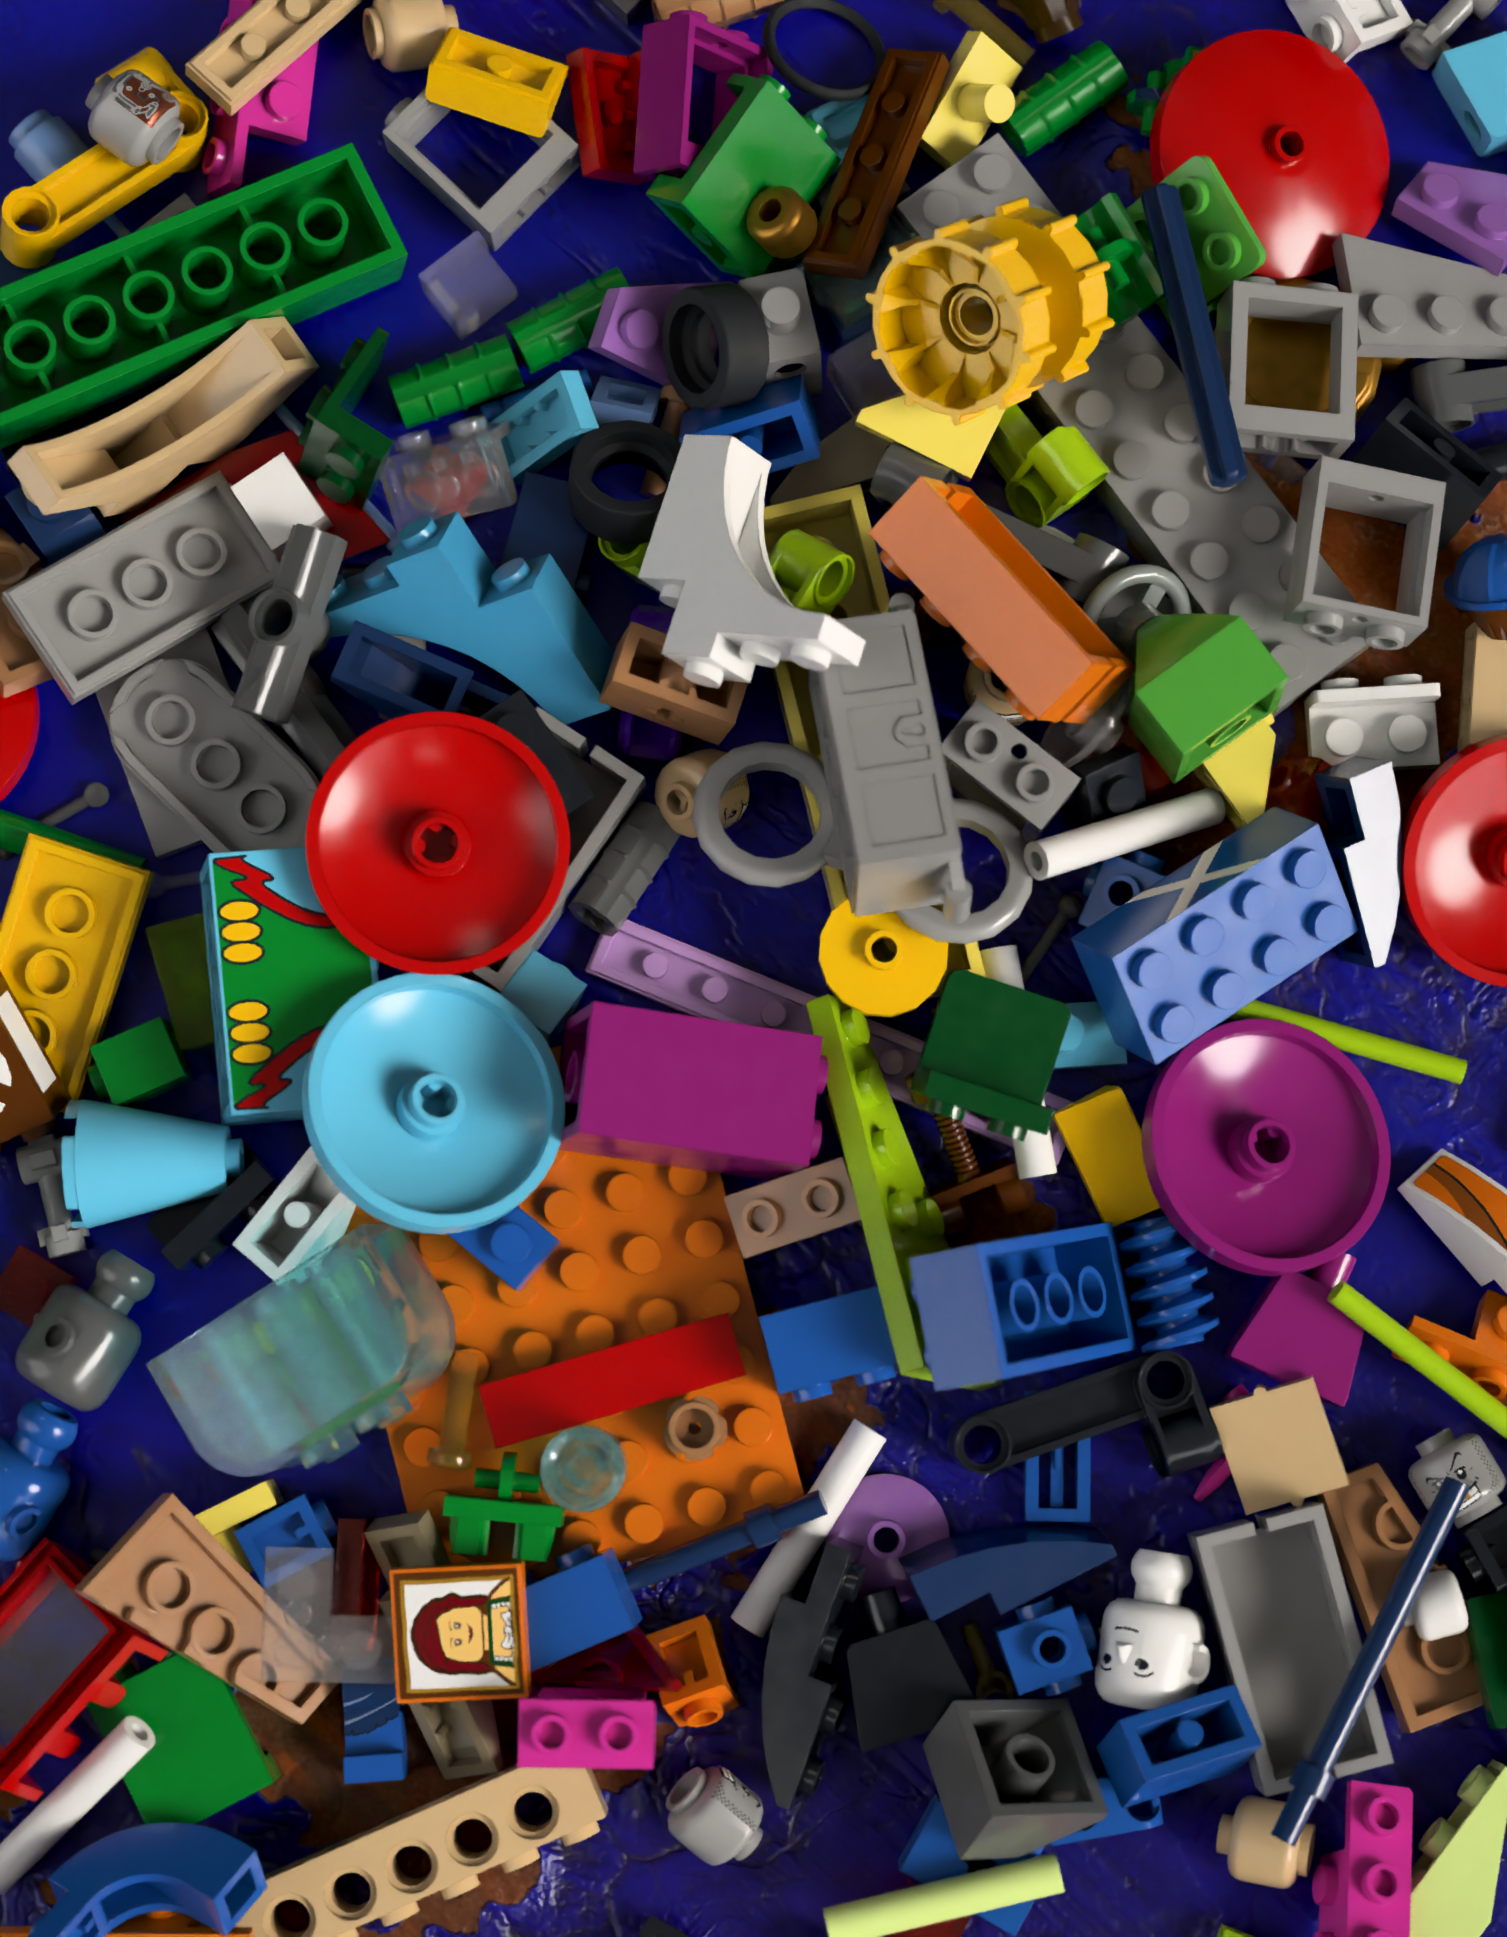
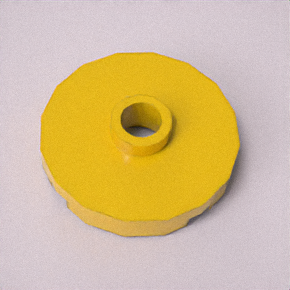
(872, 985)

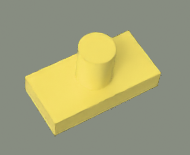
(970, 99)
(226, 1516)

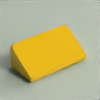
(495, 82)
(1108, 1153)

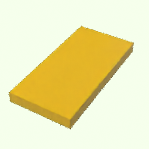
(68, 946)

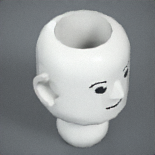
(1151, 1644)

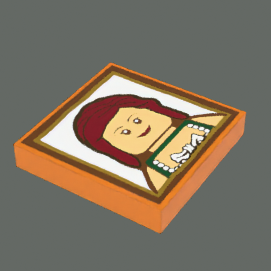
(460, 1632)

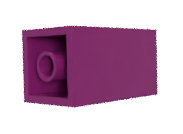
(690, 1091)

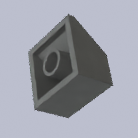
(1012, 1775)

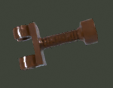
(969, 1175)

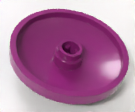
(1266, 1147)

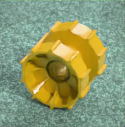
(936, 316)

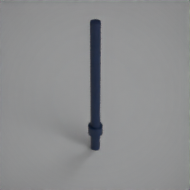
(760, 1527)
(1313, 1777)

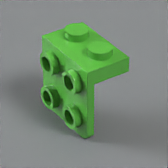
(1217, 228)

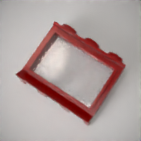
(54, 1660)

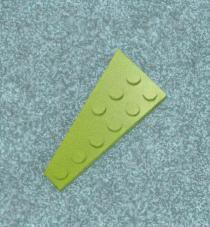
(884, 1174)

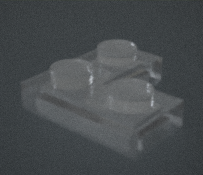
(304, 1637)

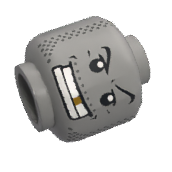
(1461, 1459)
(715, 1815)

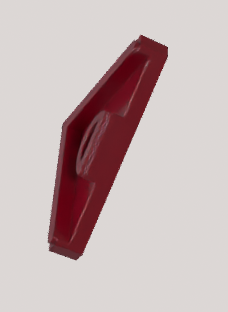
(617, 1663)

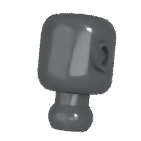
(85, 1337)

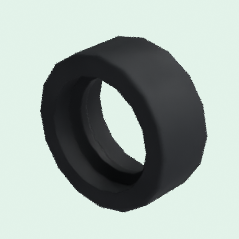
(741, 342)
(615, 445)

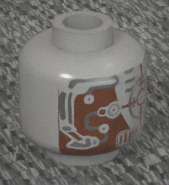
(134, 118)

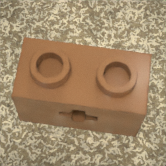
(656, 690)
(793, 1208)

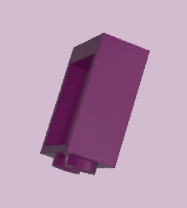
(666, 84)

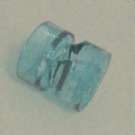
(583, 1468)

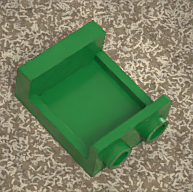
(752, 149)
(202, 1742)

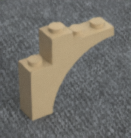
(186, 422)

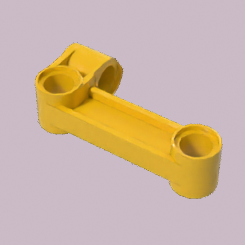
(97, 180)

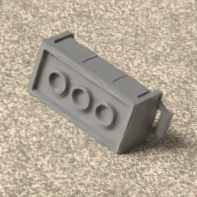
(889, 772)

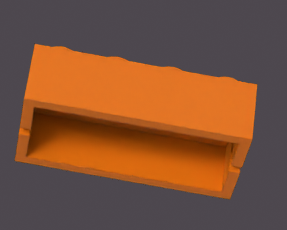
(1000, 602)

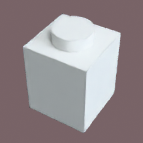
(278, 500)

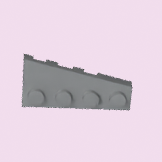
(1421, 303)

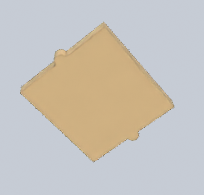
(1279, 1445)

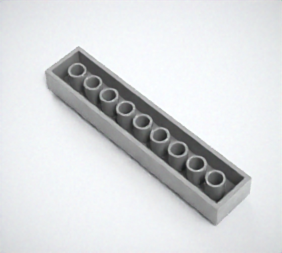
(1136, 414)

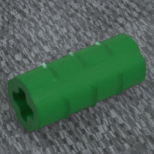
(1064, 98)
(562, 323)
(455, 381)

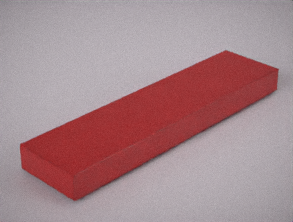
(611, 1380)

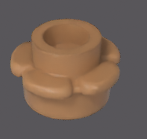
(700, 1445)

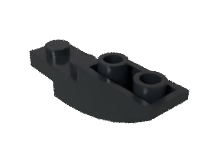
(797, 1694)

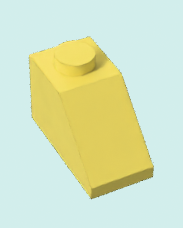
(932, 433)
(1242, 773)

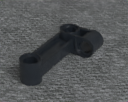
(1174, 1428)

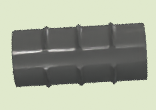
(624, 869)

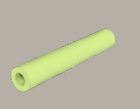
(946, 1899)

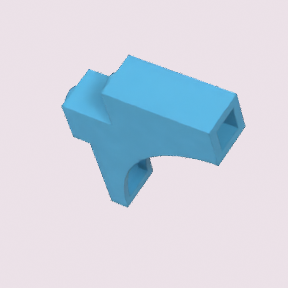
(509, 618)

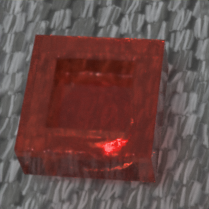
(29, 1283)

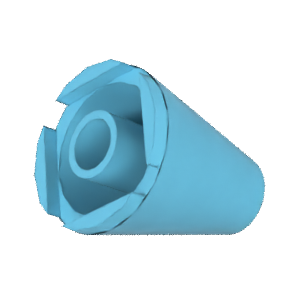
(141, 1161)

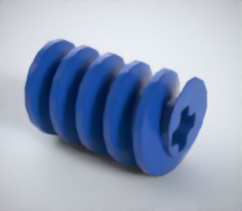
(1167, 1285)

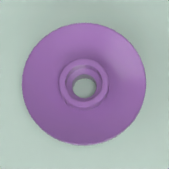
(892, 1503)

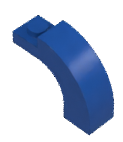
(153, 1870)

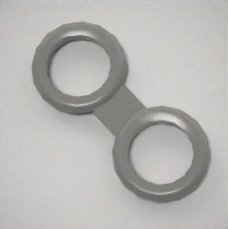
(825, 849)

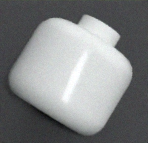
(1438, 1607)

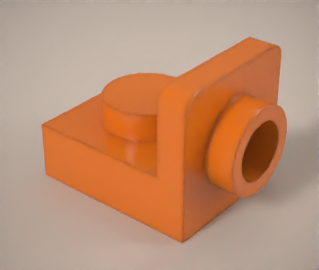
(696, 1661)

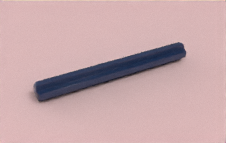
(1194, 336)

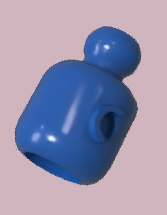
(31, 1477)

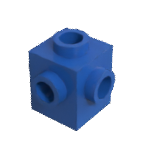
(1113, 879)
(1021, 1642)

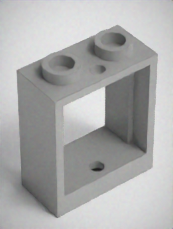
(512, 202)
(1283, 429)
(1379, 495)
(985, 770)

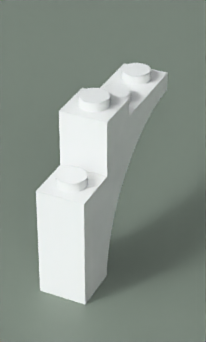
(718, 577)

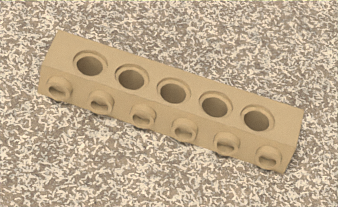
(433, 1827)

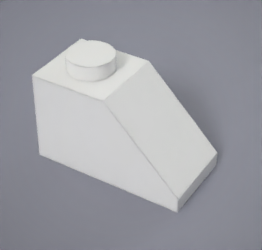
(296, 1220)

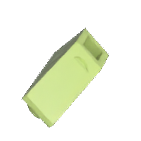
(1461, 1860)

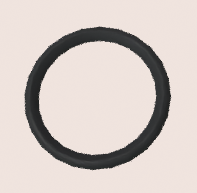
(804, 84)

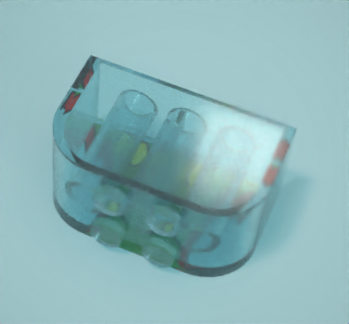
(312, 1357)

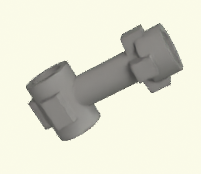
(1427, 42)
(42, 1164)

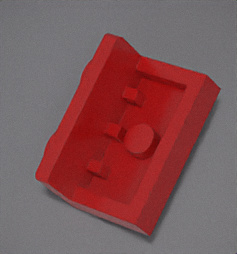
(605, 112)

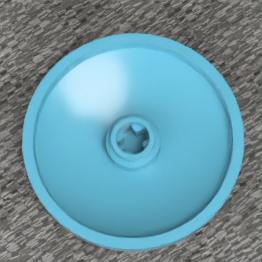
(433, 1103)

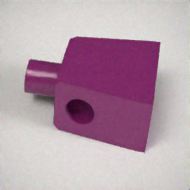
(1300, 1333)

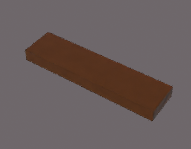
(876, 163)

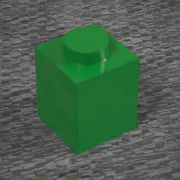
(138, 1064)

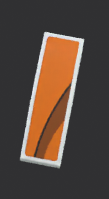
(1464, 1212)

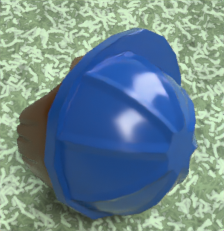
(1480, 585)

